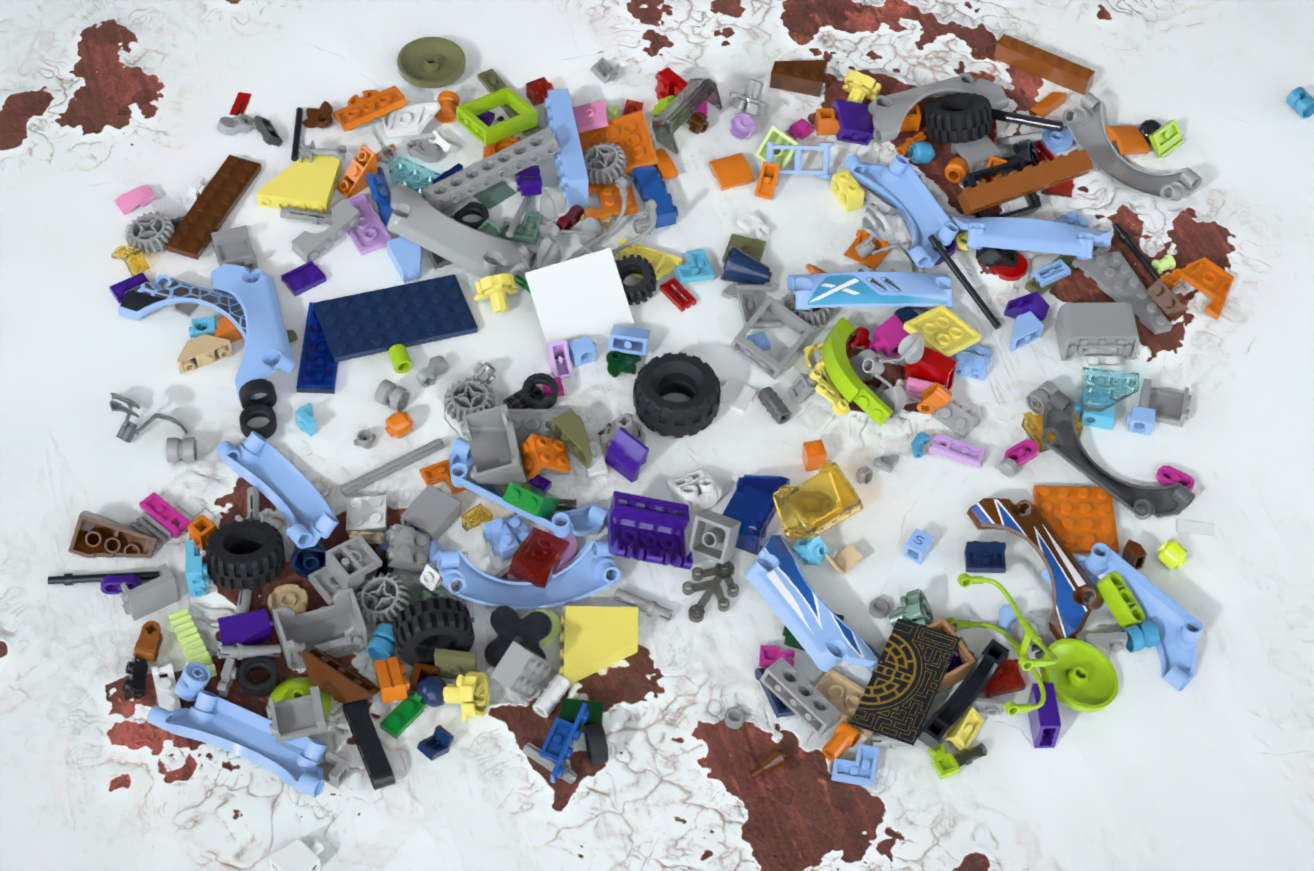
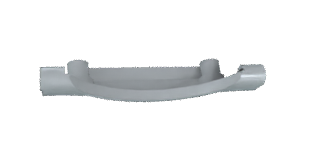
(894, 107)
(448, 238)

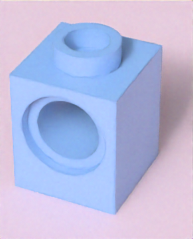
(582, 351)
(1141, 420)

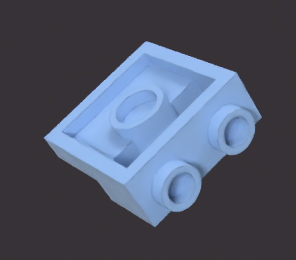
(973, 361)
(505, 535)

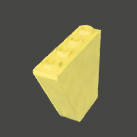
(303, 185)
(596, 639)

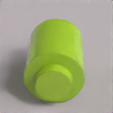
(400, 358)

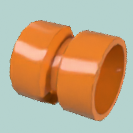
(448, 102)

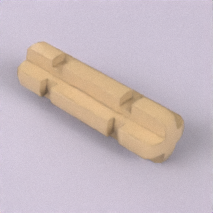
(370, 537)

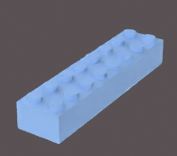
(570, 158)

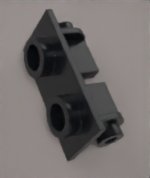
(135, 670)

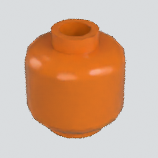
(956, 170)
(399, 424)

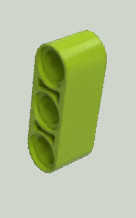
(1120, 600)

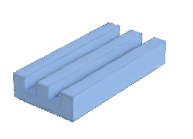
(1053, 274)

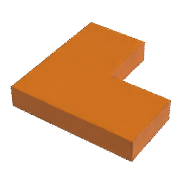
(438, 473)

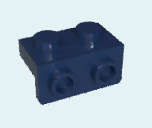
(985, 557)

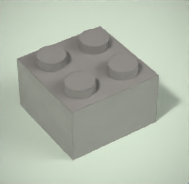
(714, 536)

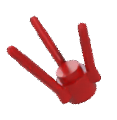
(859, 338)

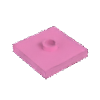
(591, 116)

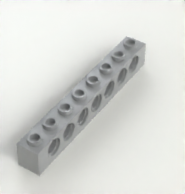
(492, 169)

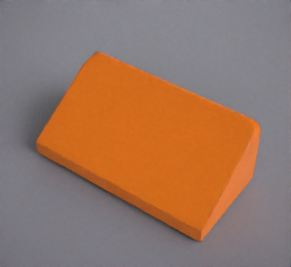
(1049, 104)

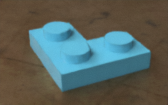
(697, 269)

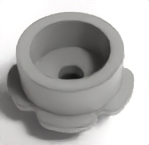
(864, 475)

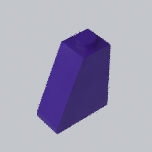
(246, 628)

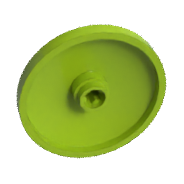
(1082, 676)

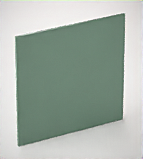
(494, 194)

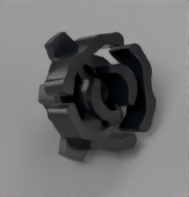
(1025, 150)

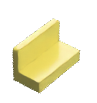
(966, 729)

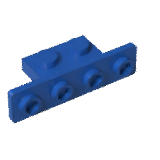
(380, 193)
(560, 740)

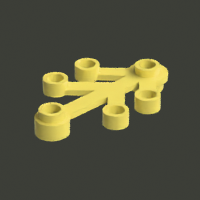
(840, 406)

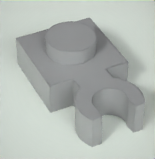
(228, 674)

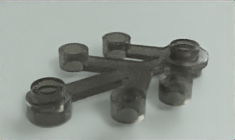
(711, 587)

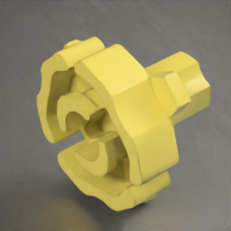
(860, 87)
(496, 288)
(468, 692)

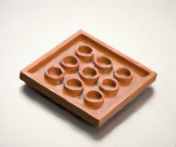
(630, 134)
(1078, 515)

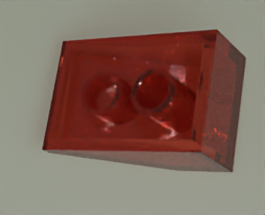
(538, 557)

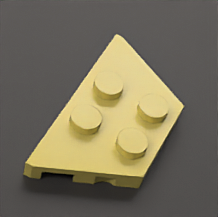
(661, 262)

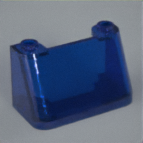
(754, 508)

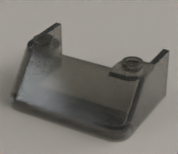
(682, 107)

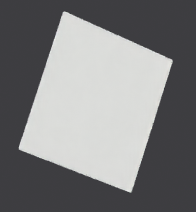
(580, 298)

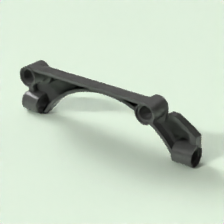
(1160, 501)

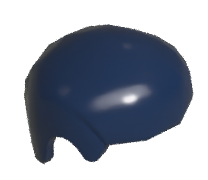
(431, 690)

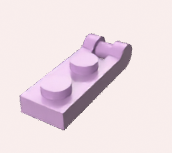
(957, 450)

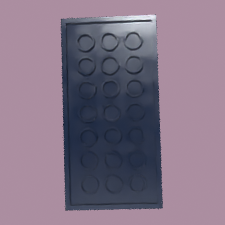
(394, 315)

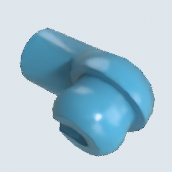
(918, 441)

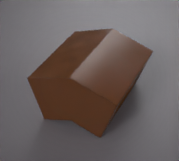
(1134, 554)

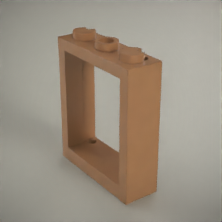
(967, 657)

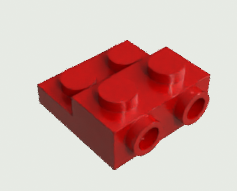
(668, 83)

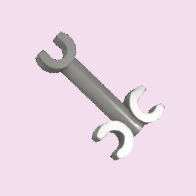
(310, 150)

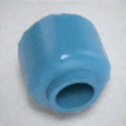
(921, 152)

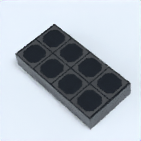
(516, 400)

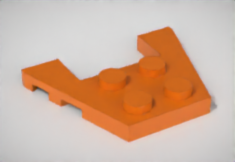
(610, 201)
(1207, 279)

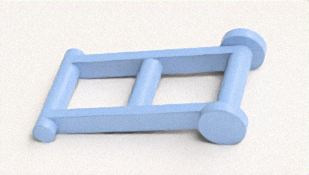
(825, 146)

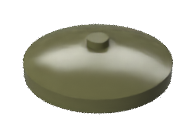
(431, 62)

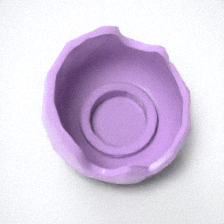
(742, 125)

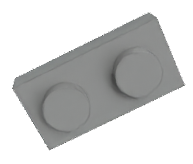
(884, 207)

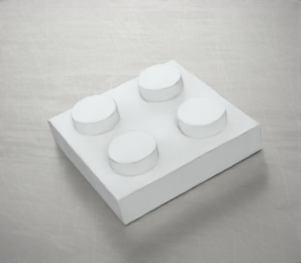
(366, 514)

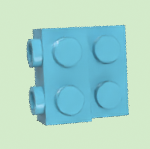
(196, 571)

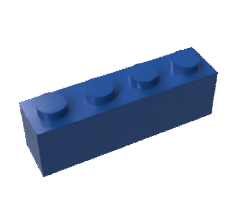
(650, 186)

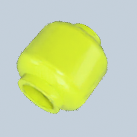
(1172, 554)

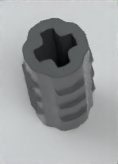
(774, 405)

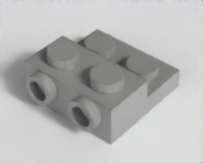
(407, 548)

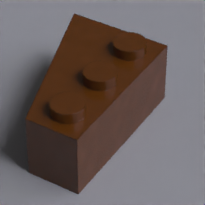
(799, 76)

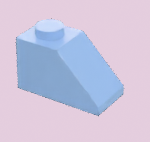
(1025, 330)

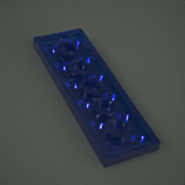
(316, 368)

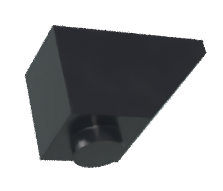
(997, 257)

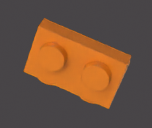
(543, 452)

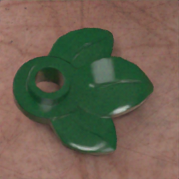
(621, 362)

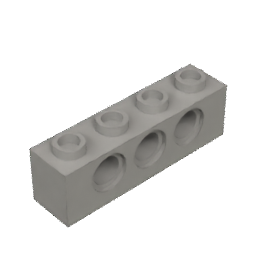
(800, 696)

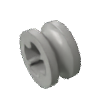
(382, 158)

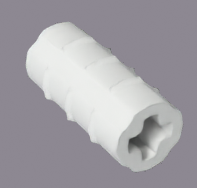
(551, 696)

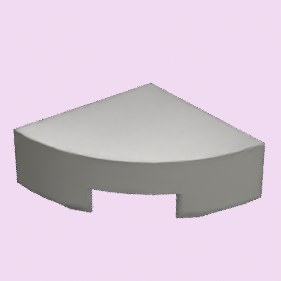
(730, 291)
(886, 463)

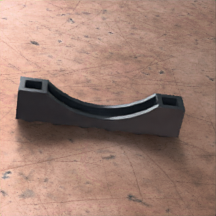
(974, 683)

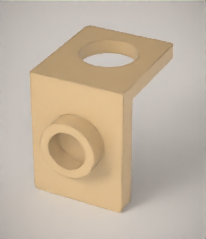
(845, 559)

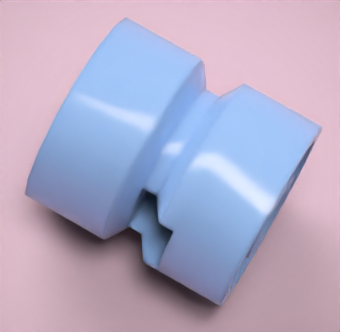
(193, 679)

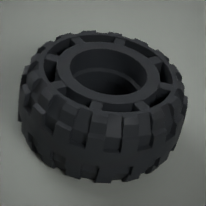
(676, 375)

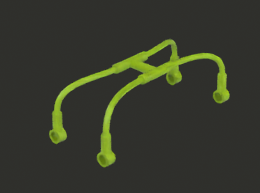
(1025, 661)

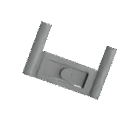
(749, 304)

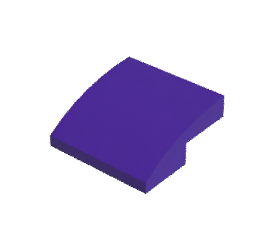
(626, 454)

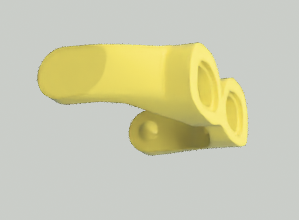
(810, 350)

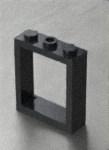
(1032, 200)

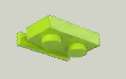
(1166, 138)

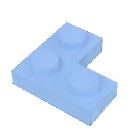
(860, 771)

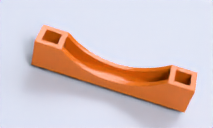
(827, 121)

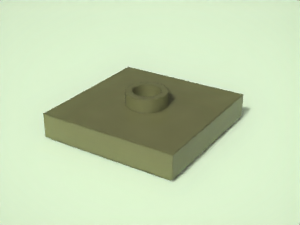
(751, 246)
(454, 662)

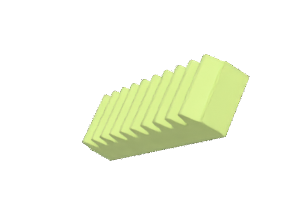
(190, 639)

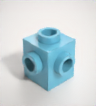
(811, 550)

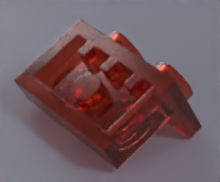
(1006, 680)

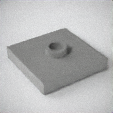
(1016, 138)

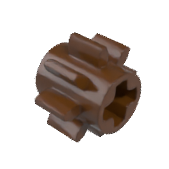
(698, 123)

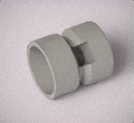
(392, 395)
(1039, 398)
(180, 449)

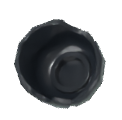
(1148, 128)

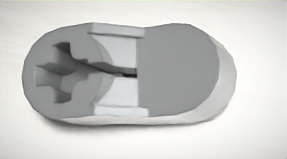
(233, 125)
(423, 150)
(436, 367)

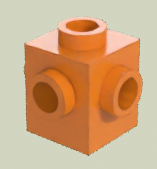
(201, 530)

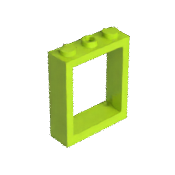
(467, 113)

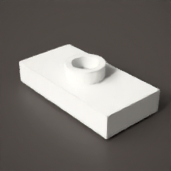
(598, 464)

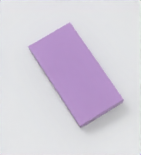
(370, 232)

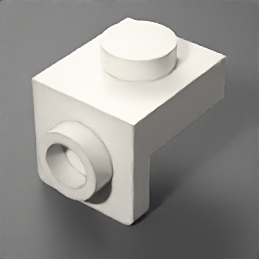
(430, 576)

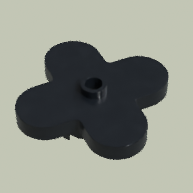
(509, 625)

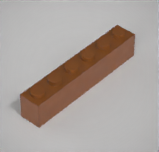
(1044, 64)

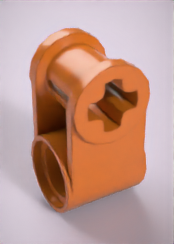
(933, 398)

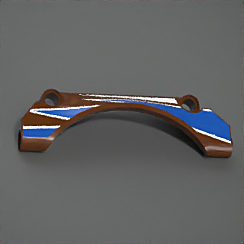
(1068, 580)

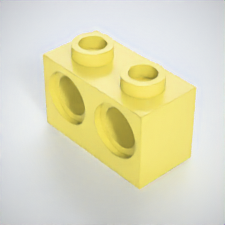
(847, 191)

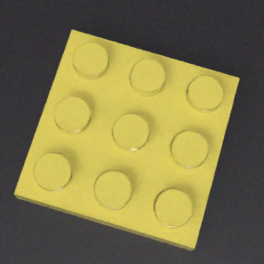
(943, 331)

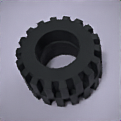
(636, 265)

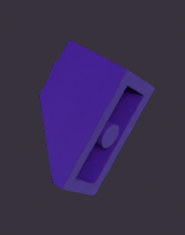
(1032, 302)

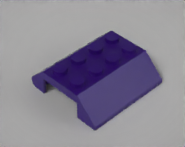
(648, 530)

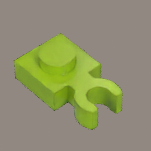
(944, 764)

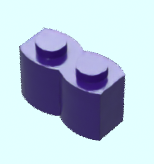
(529, 181)

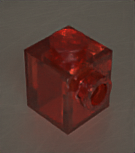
(537, 90)

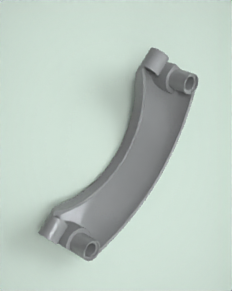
(1090, 133)

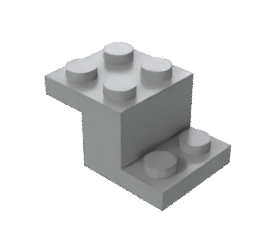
(345, 568)

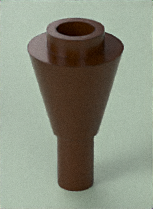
(773, 760)

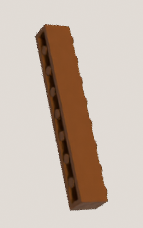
(1024, 182)

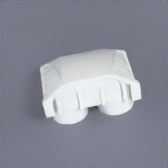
(696, 490)

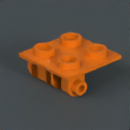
(870, 260)

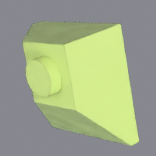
(781, 156)

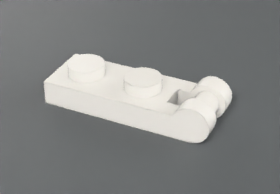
(165, 687)

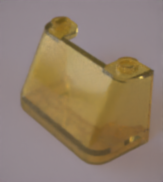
(817, 503)

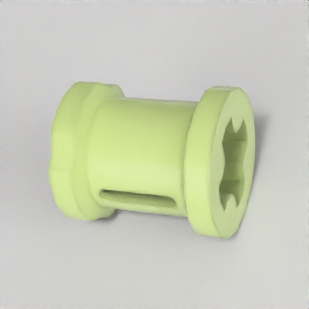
(1164, 264)

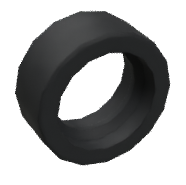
(472, 208)
(540, 378)
(254, 387)
(258, 410)
(255, 663)
(596, 743)

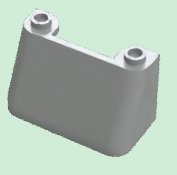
(494, 446)

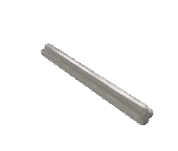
(392, 467)

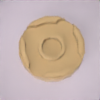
(290, 596)

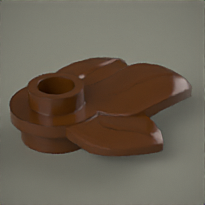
(319, 117)

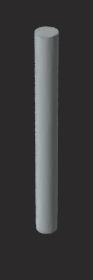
(518, 216)

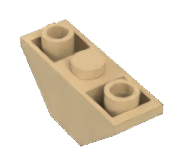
(202, 352)

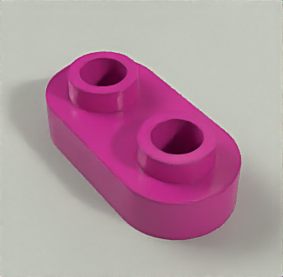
(1019, 454)
(1168, 475)

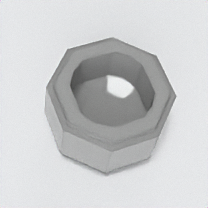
(1008, 467)

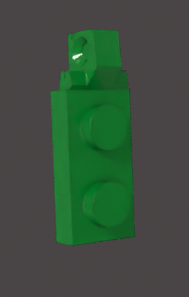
(403, 715)

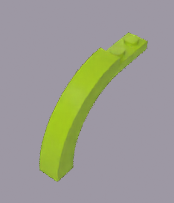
(845, 378)

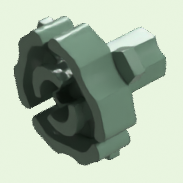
(915, 609)

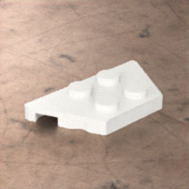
(409, 119)

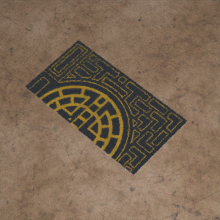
(905, 681)

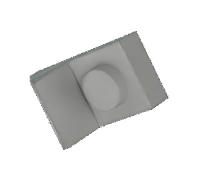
(1107, 641)

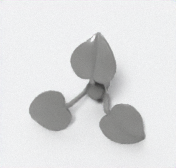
(551, 205)
(867, 246)
(867, 365)

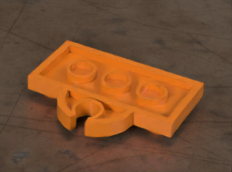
(369, 107)

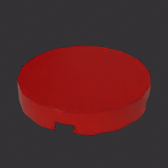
(1012, 273)

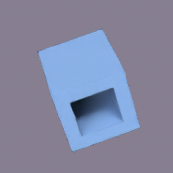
(918, 546)

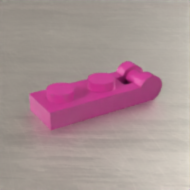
(164, 514)

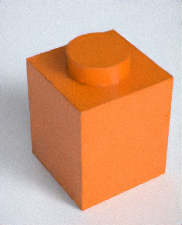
(813, 454)

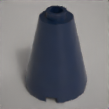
(744, 268)
(308, 559)

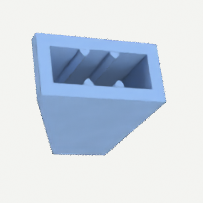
(406, 258)

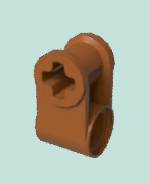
(149, 642)

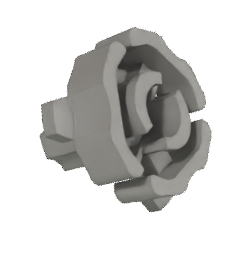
(750, 101)
(626, 422)

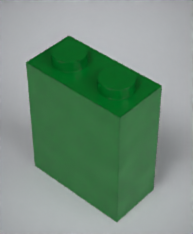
(531, 499)

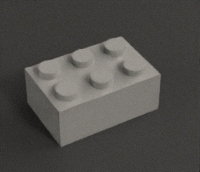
(521, 670)

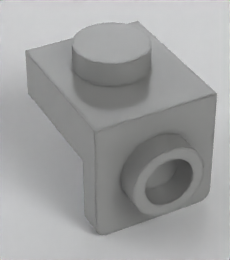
(604, 70)

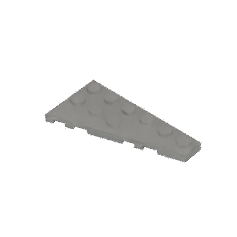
(1121, 284)

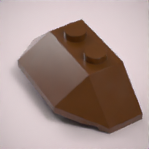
(336, 677)

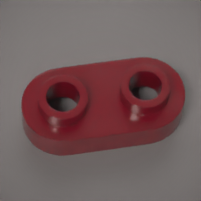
(571, 218)

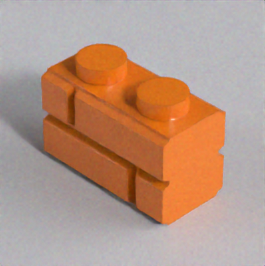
(391, 679)

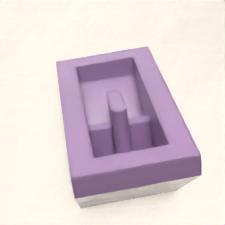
(559, 359)

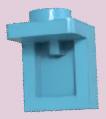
(304, 419)

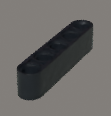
(368, 744)

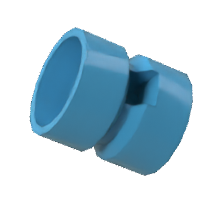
(1301, 102)
(1142, 636)
(382, 644)

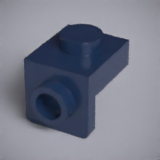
(437, 744)

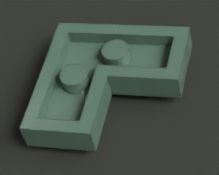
(527, 231)

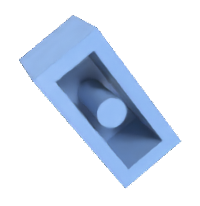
(629, 340)

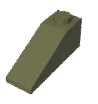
(571, 430)

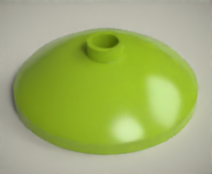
(298, 687)

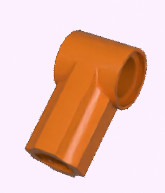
(844, 736)

